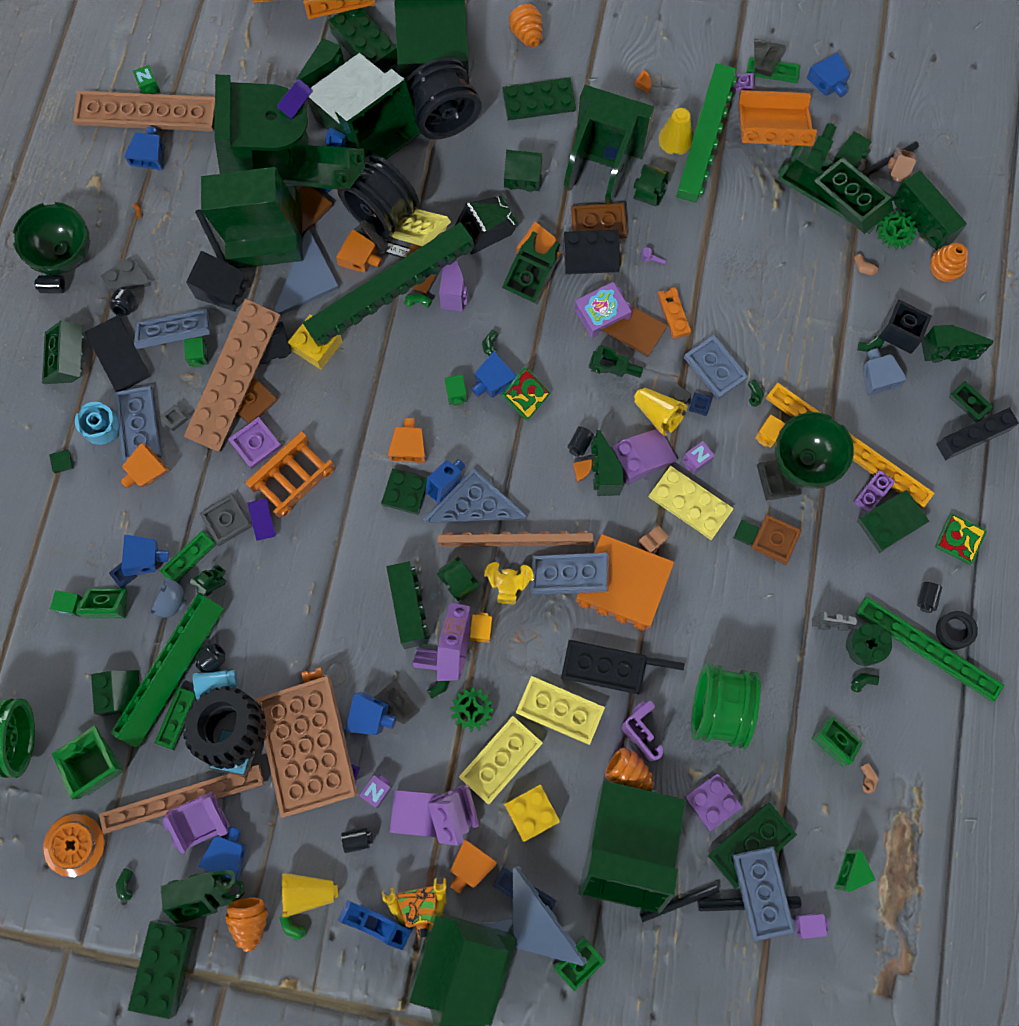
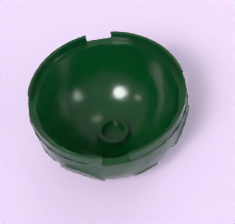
(51, 238)
(814, 450)

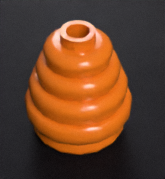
(526, 24)
(949, 262)
(629, 770)
(246, 922)

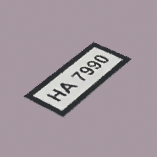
(397, 250)

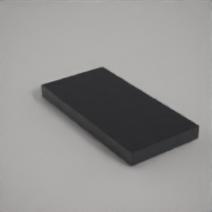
(117, 354)
(603, 666)

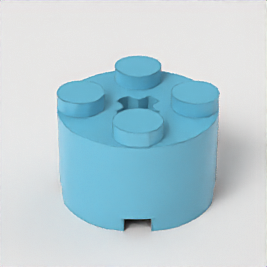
(97, 423)

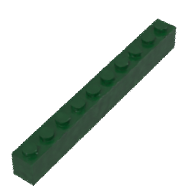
(389, 284)

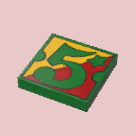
(526, 393)
(961, 539)

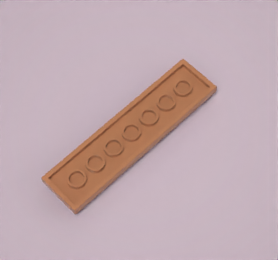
(144, 111)
(232, 375)

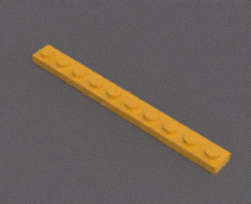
(863, 454)

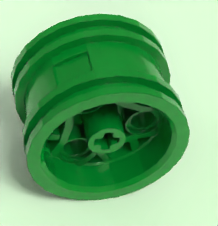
(725, 706)
(16, 737)

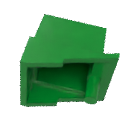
(86, 763)

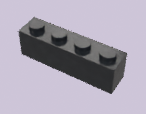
(977, 433)

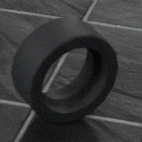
(972, 630)

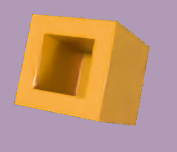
(769, 431)
(481, 627)

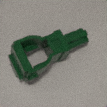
(820, 151)
(620, 366)

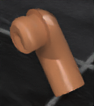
(865, 267)
(871, 779)

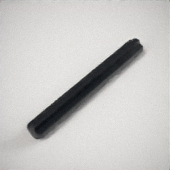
(737, 904)

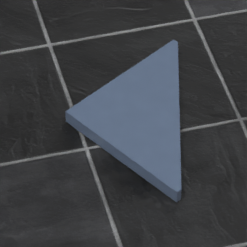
(306, 279)
(474, 500)
(537, 926)

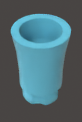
(206, 681)

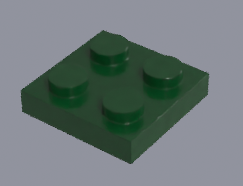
(404, 491)

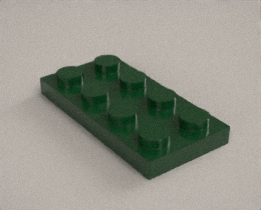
(539, 99)
(760, 831)

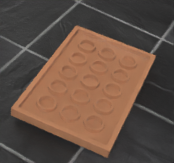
(307, 747)

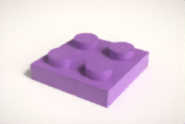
(255, 443)
(713, 802)

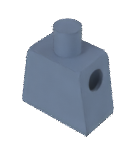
(882, 373)

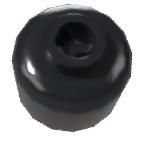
(122, 302)
(210, 658)

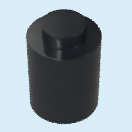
(50, 284)
(580, 441)
(929, 597)
(356, 840)

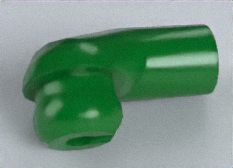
(410, 299)
(291, 930)

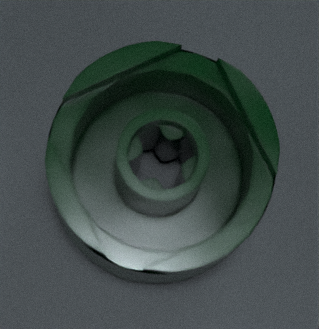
(651, 185)
(459, 578)
(878, 639)

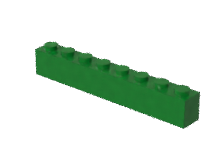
(705, 133)
(167, 671)

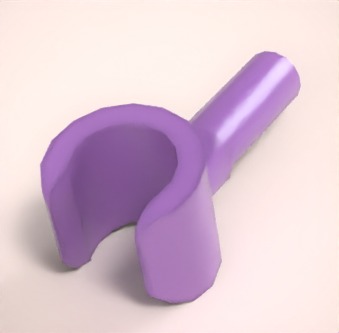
(647, 256)

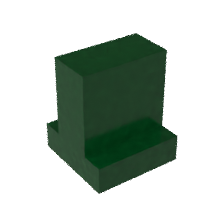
(430, 32)
(366, 107)
(254, 216)
(633, 848)
(461, 971)

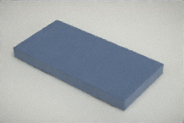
(172, 328)
(137, 420)
(570, 573)
(763, 893)

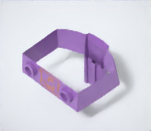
(452, 646)

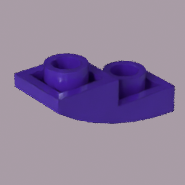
(294, 98)
(261, 519)

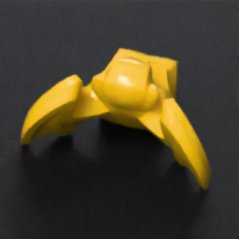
(508, 582)

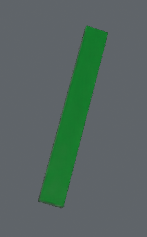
(931, 650)

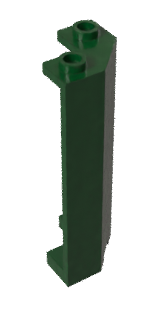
(322, 166)
(803, 181)

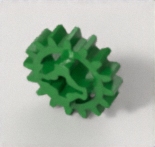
(905, 230)
(481, 709)

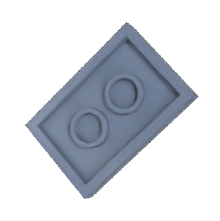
(715, 367)

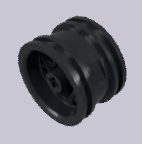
(443, 98)
(380, 196)

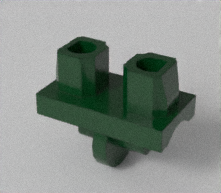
(209, 580)

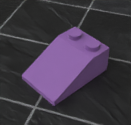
(452, 290)
(643, 455)

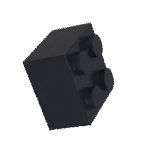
(905, 326)

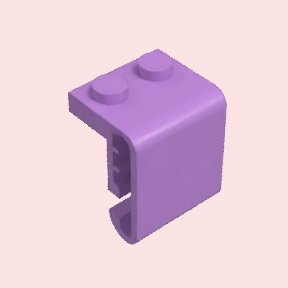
(637, 731)
(412, 814)
(453, 815)

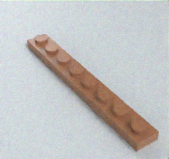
(524, 538)
(159, 805)

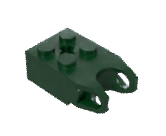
(531, 263)
(198, 895)

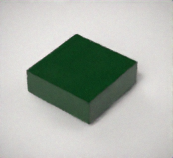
(61, 461)
(746, 532)

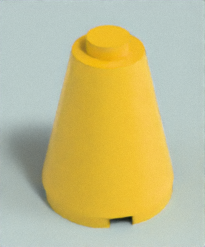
(677, 132)
(661, 410)
(305, 893)

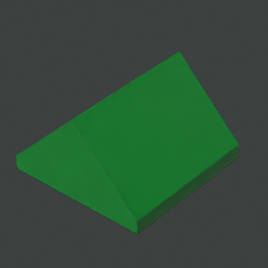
(103, 603)
(838, 742)
(854, 871)
(577, 974)

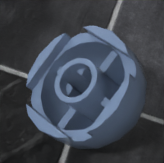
(169, 599)

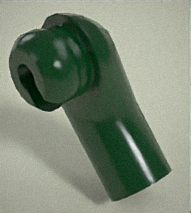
(487, 343)
(876, 343)
(757, 393)
(863, 679)
(439, 688)
(122, 890)

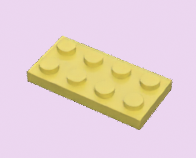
(420, 227)
(690, 502)
(560, 710)
(500, 760)

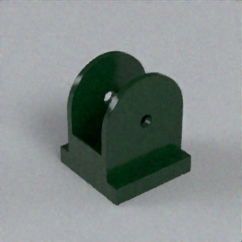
(613, 122)
(251, 127)

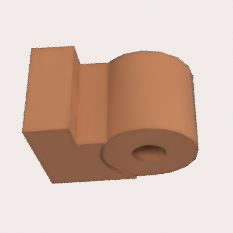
(653, 540)

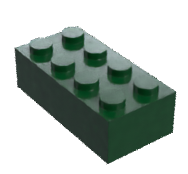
(362, 35)
(854, 195)
(930, 211)
(406, 605)
(162, 969)

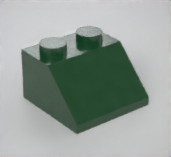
(522, 170)
(113, 691)

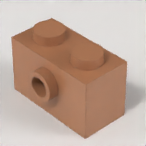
(901, 164)

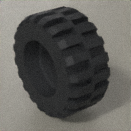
(206, 715)

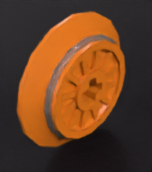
(88, 843)

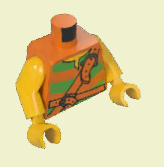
(417, 905)

